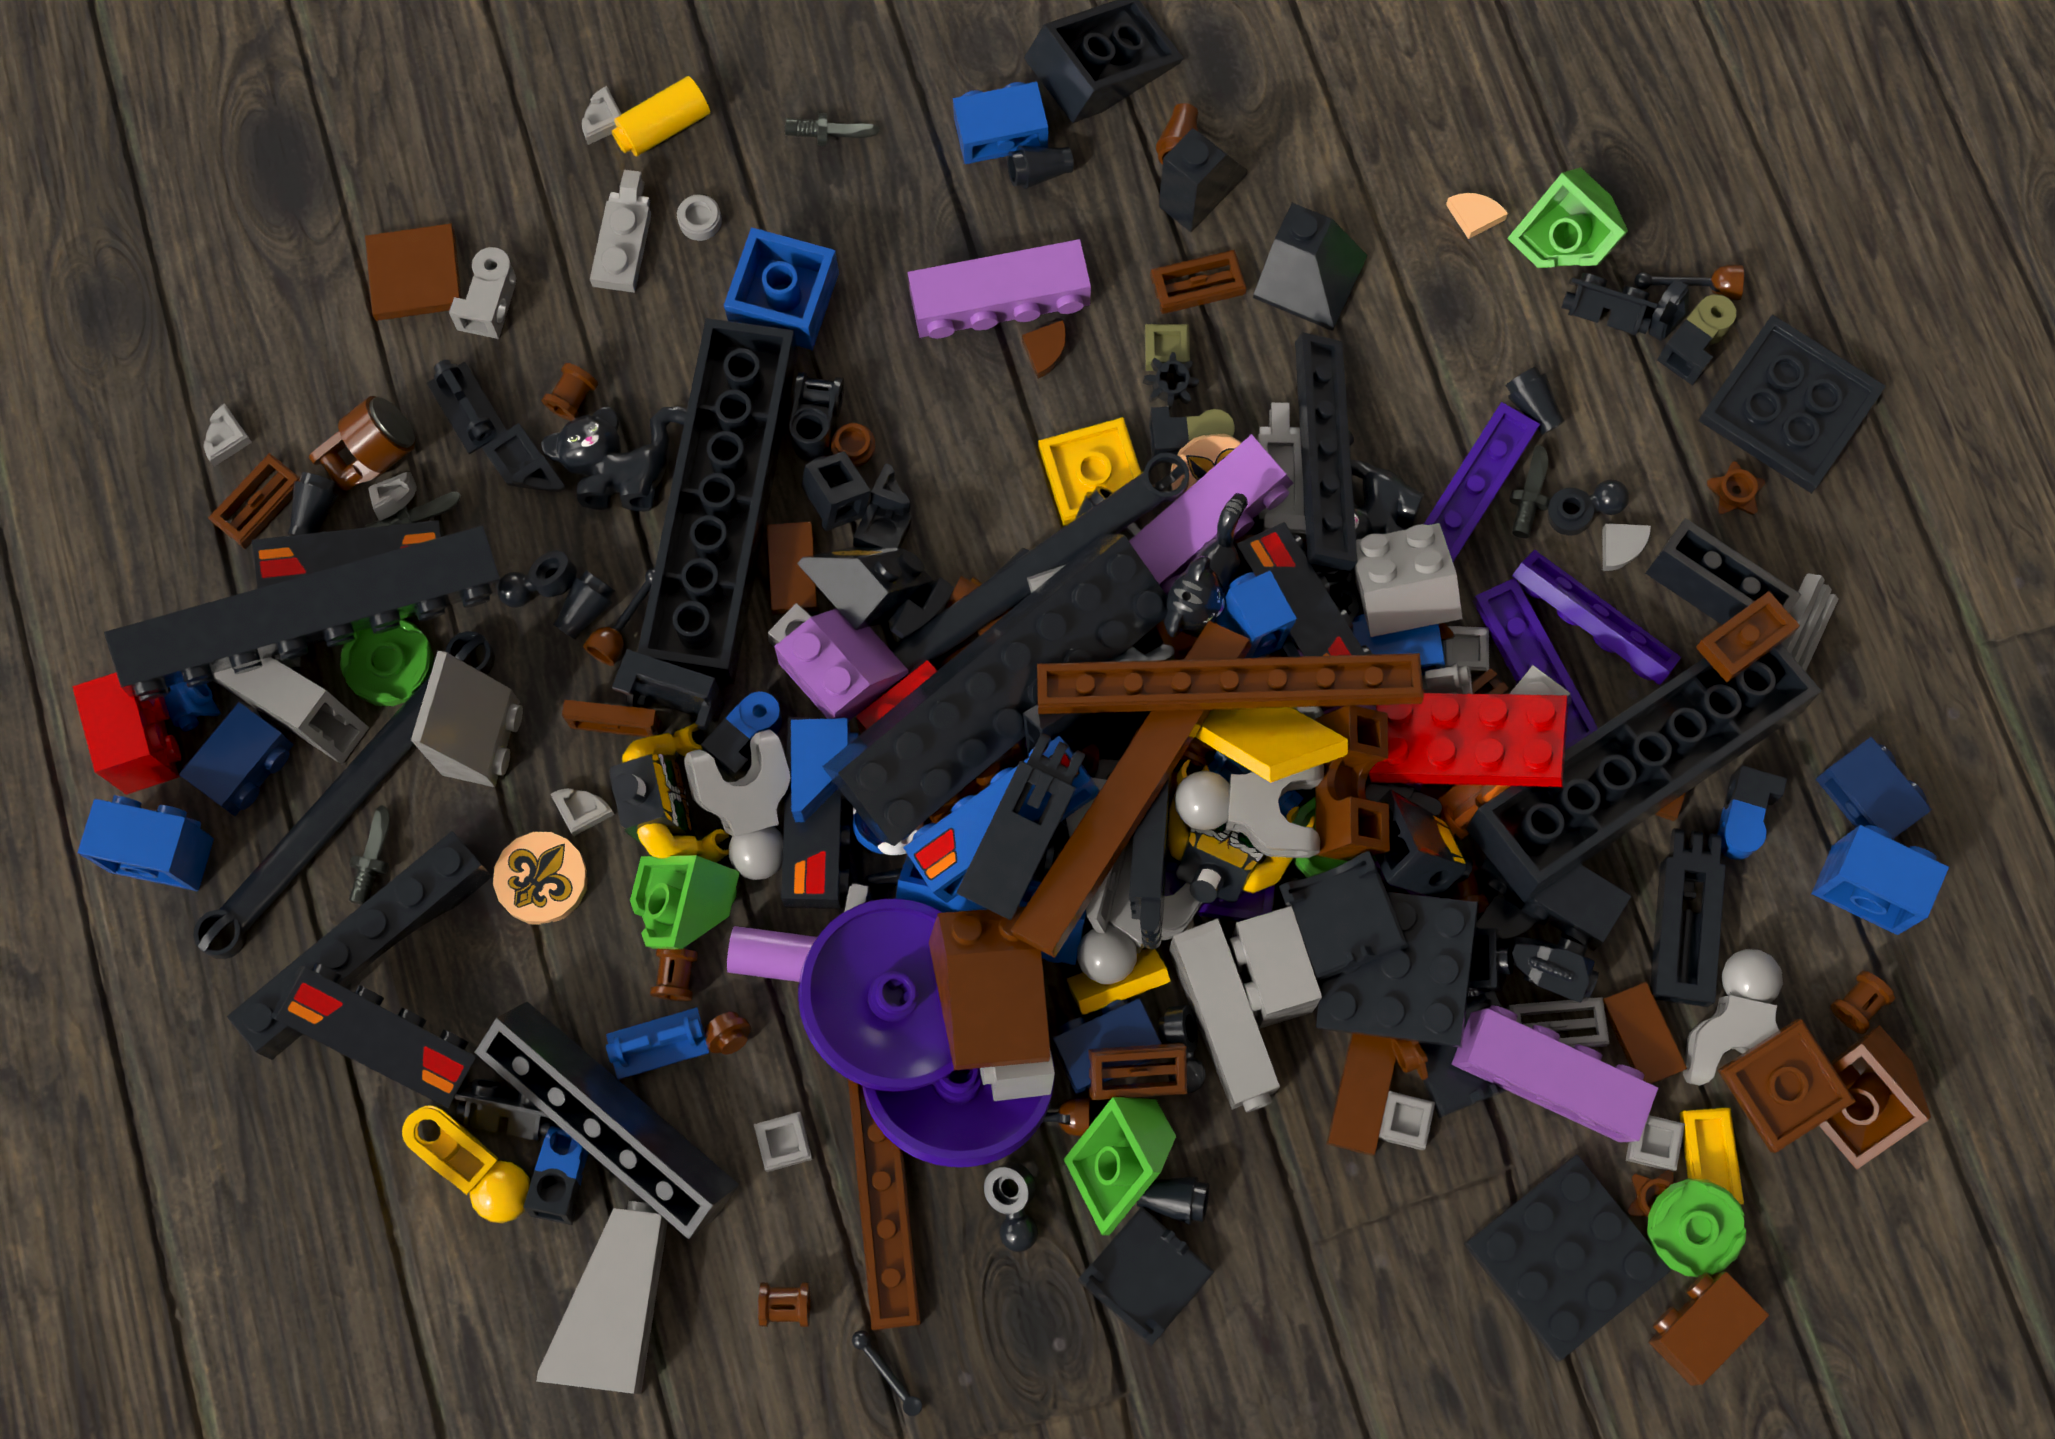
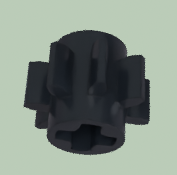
(1181, 375)

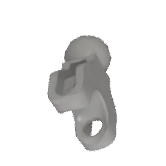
(746, 805)
(1250, 807)
(1113, 955)
(1741, 1018)

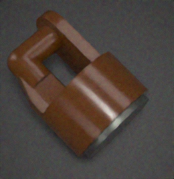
(375, 436)

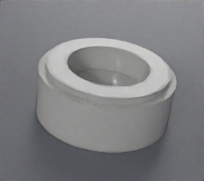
(699, 217)

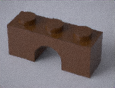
(1344, 816)

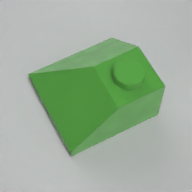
(1120, 1157)

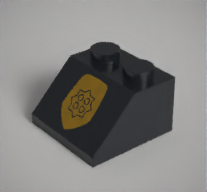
(867, 581)

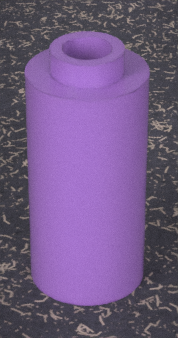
(767, 953)

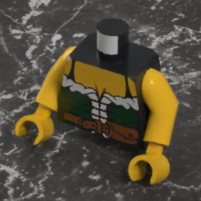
(654, 799)
(1221, 860)

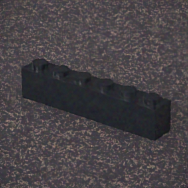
(607, 1119)

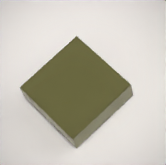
(1165, 339)

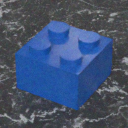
(782, 285)
(146, 843)
(1880, 879)

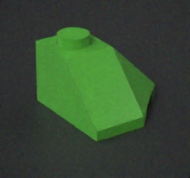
(1570, 224)
(681, 898)

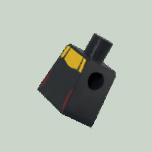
(1422, 849)

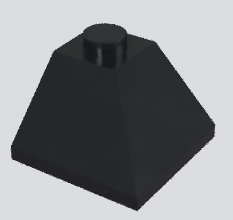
(1310, 268)

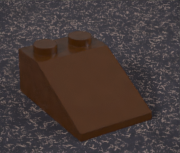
(989, 990)

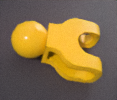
(494, 1186)

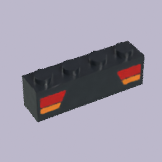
(299, 555)
(1319, 625)
(815, 851)
(373, 1035)

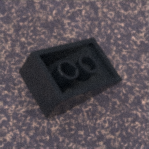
(1100, 56)

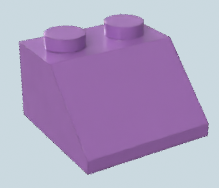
(838, 665)

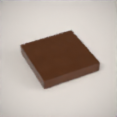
(412, 271)
(1786, 1085)

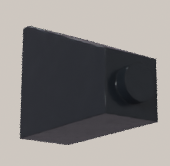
(1196, 179)

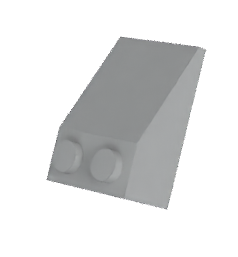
(466, 722)

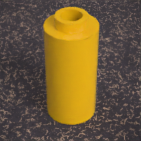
(660, 117)

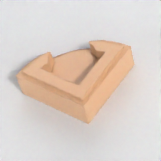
(1475, 212)

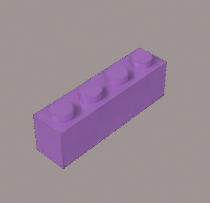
(999, 289)
(1183, 528)
(1555, 1075)

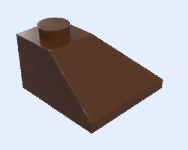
(1885, 1095)

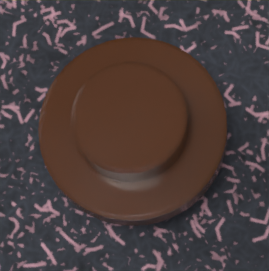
(855, 441)
(727, 1033)

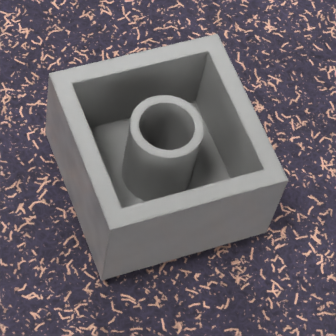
(1406, 580)
(1274, 967)

